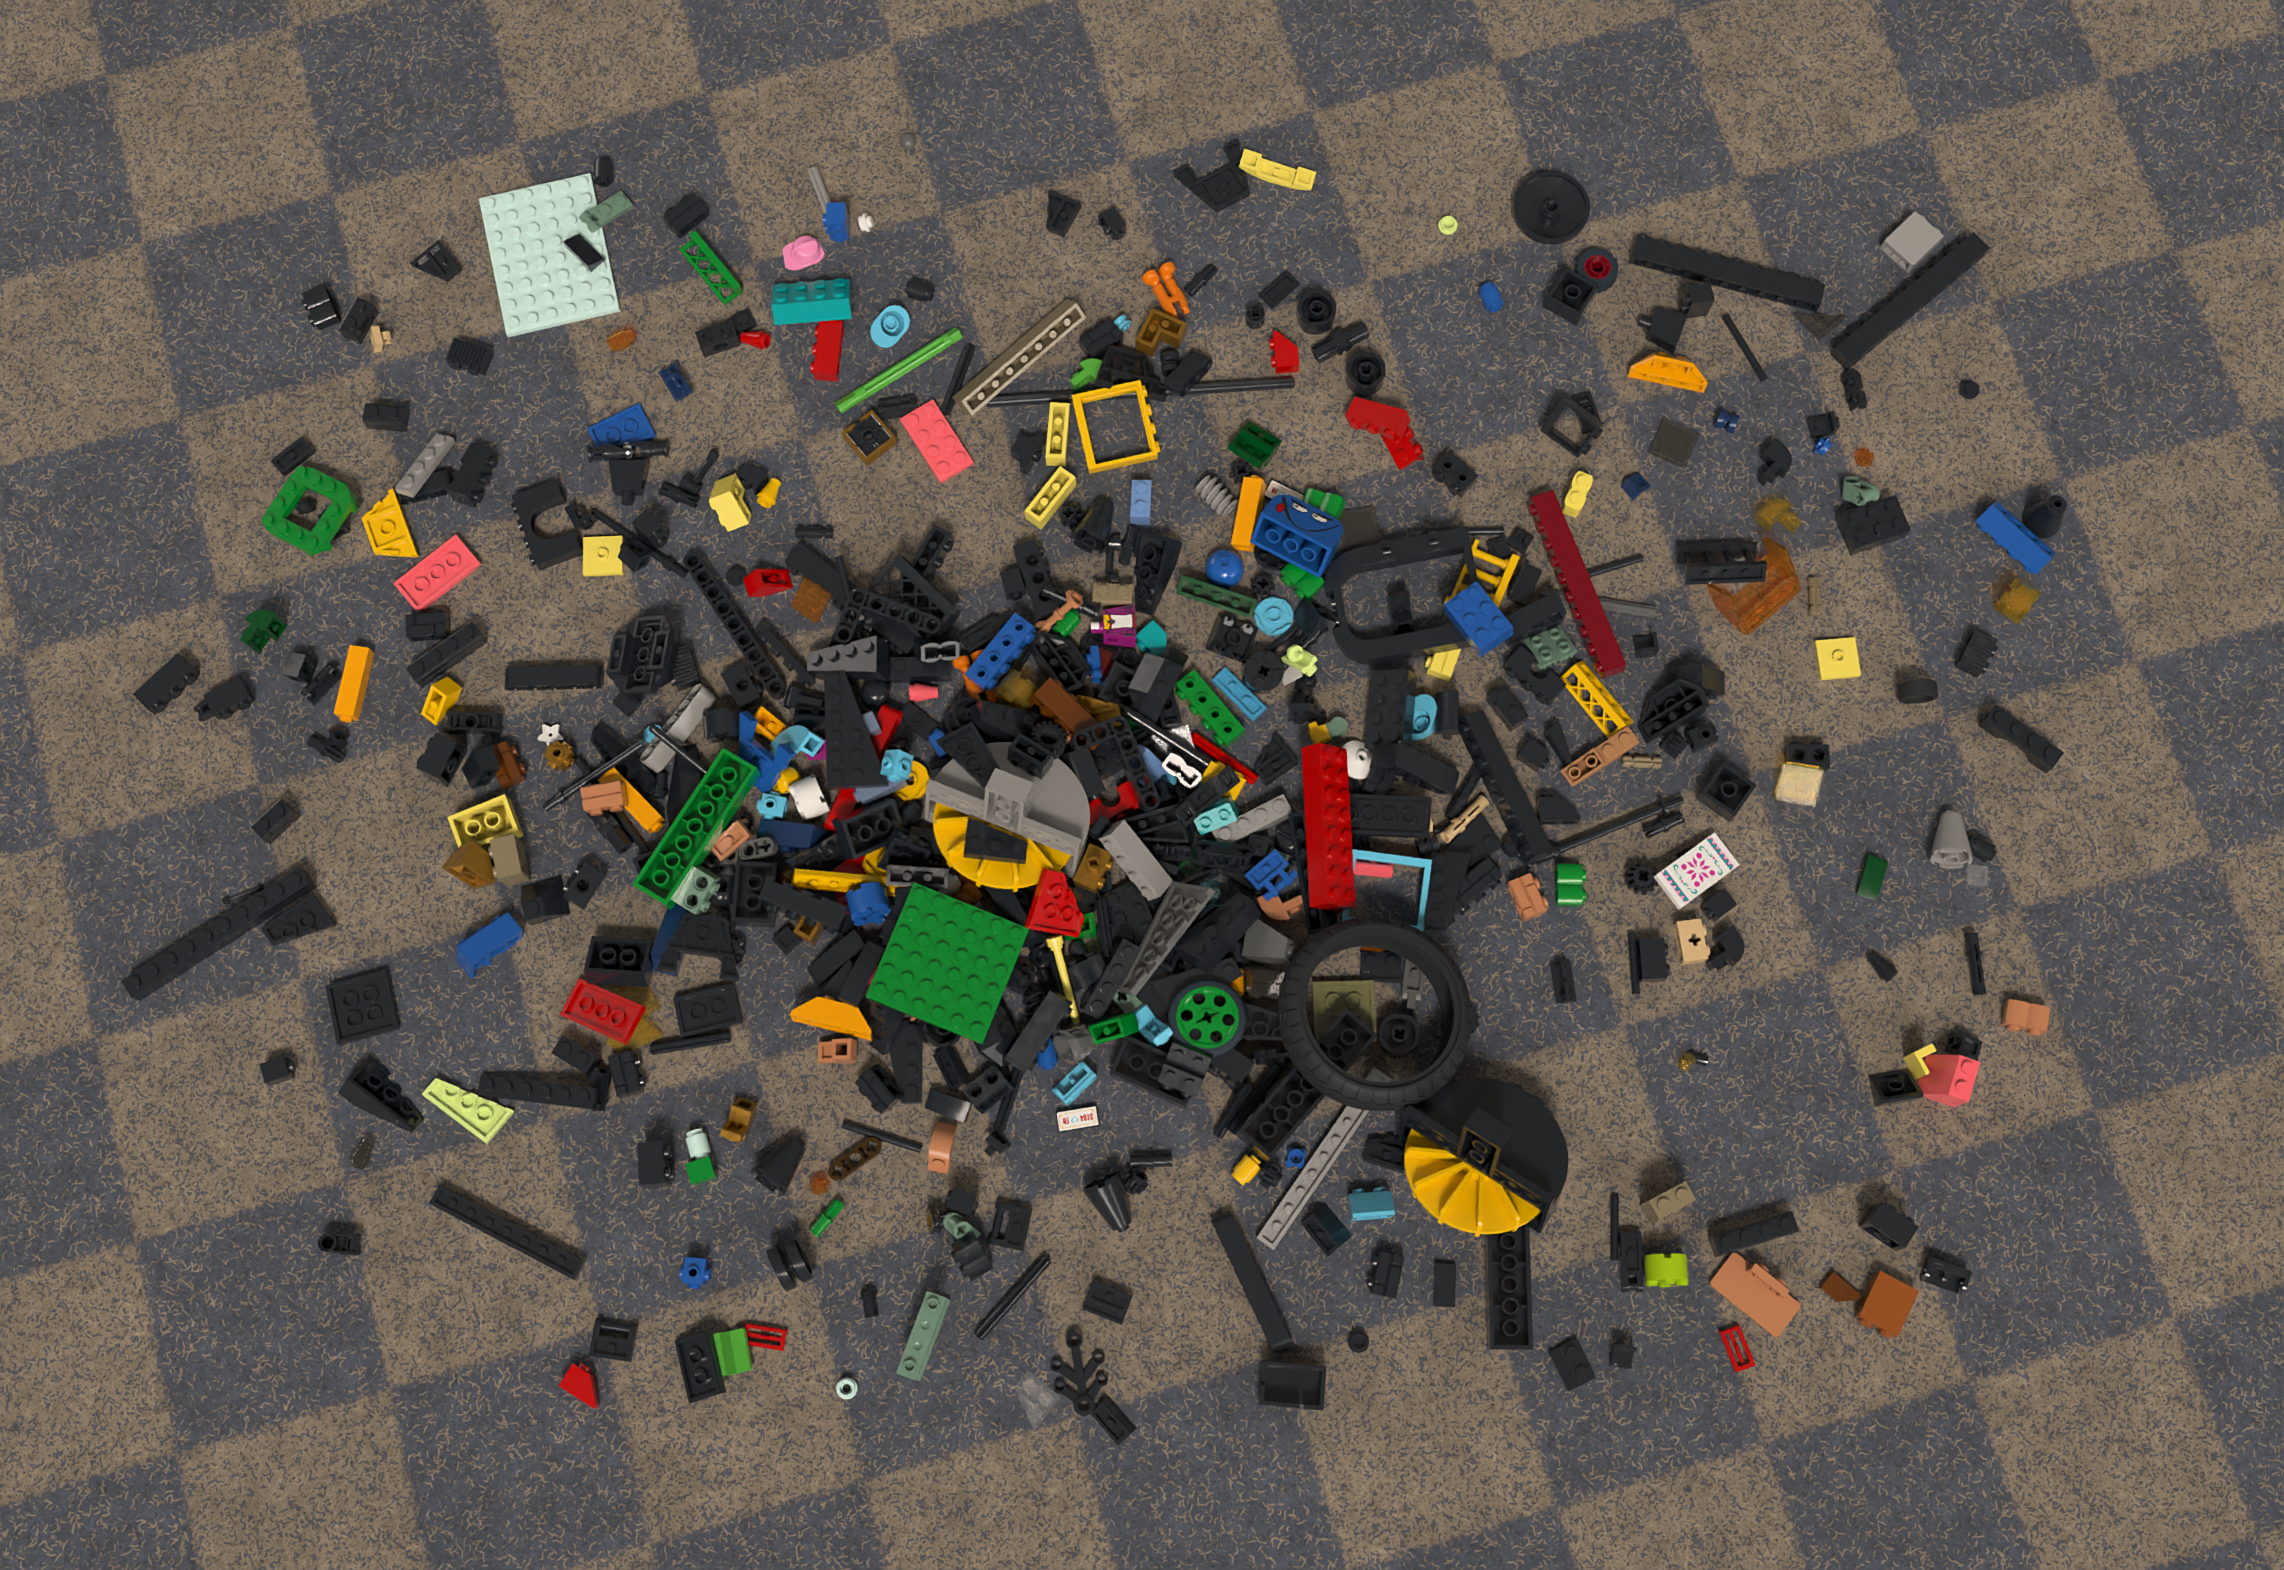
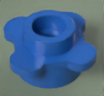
(1822, 445)
(1296, 1163)

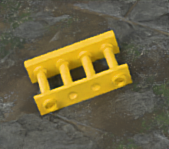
(1499, 582)

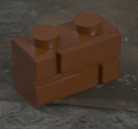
(510, 770)

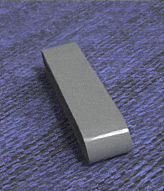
(678, 727)

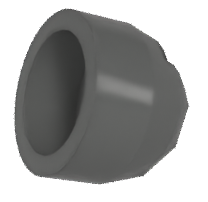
(907, 141)

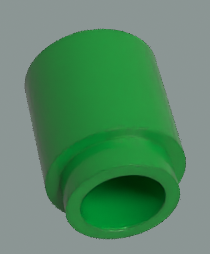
(1067, 624)

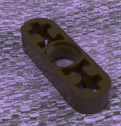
(845, 1173)

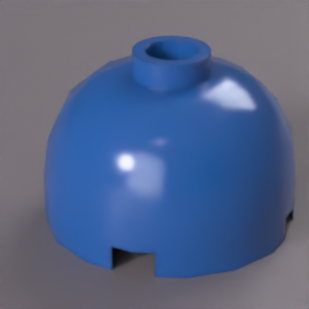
(1224, 568)

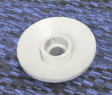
(1356, 767)

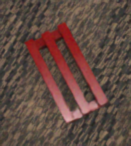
(1729, 1331)
(782, 1339)

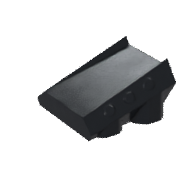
(1231, 638)

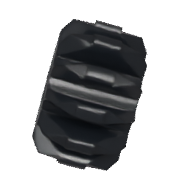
(1645, 884)

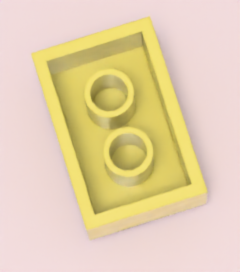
(485, 822)

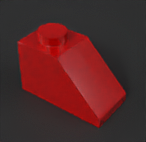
(767, 582)
(581, 1384)

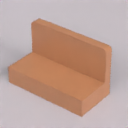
(731, 839)

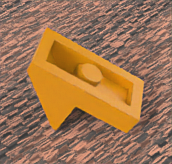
(768, 724)

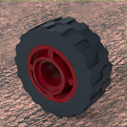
(1599, 260)

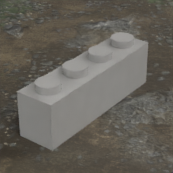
(1254, 821)
(1136, 860)

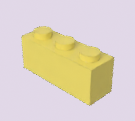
(1058, 434)
(1050, 498)

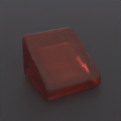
(1105, 659)

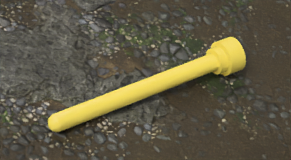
(1055, 943)

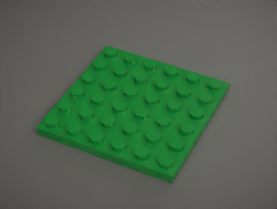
(947, 963)

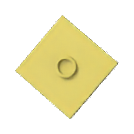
(601, 556)
(1837, 658)

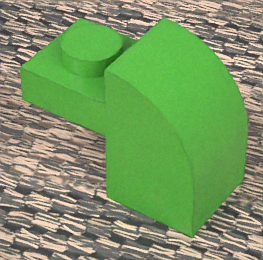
(1089, 370)

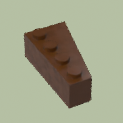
(1064, 709)

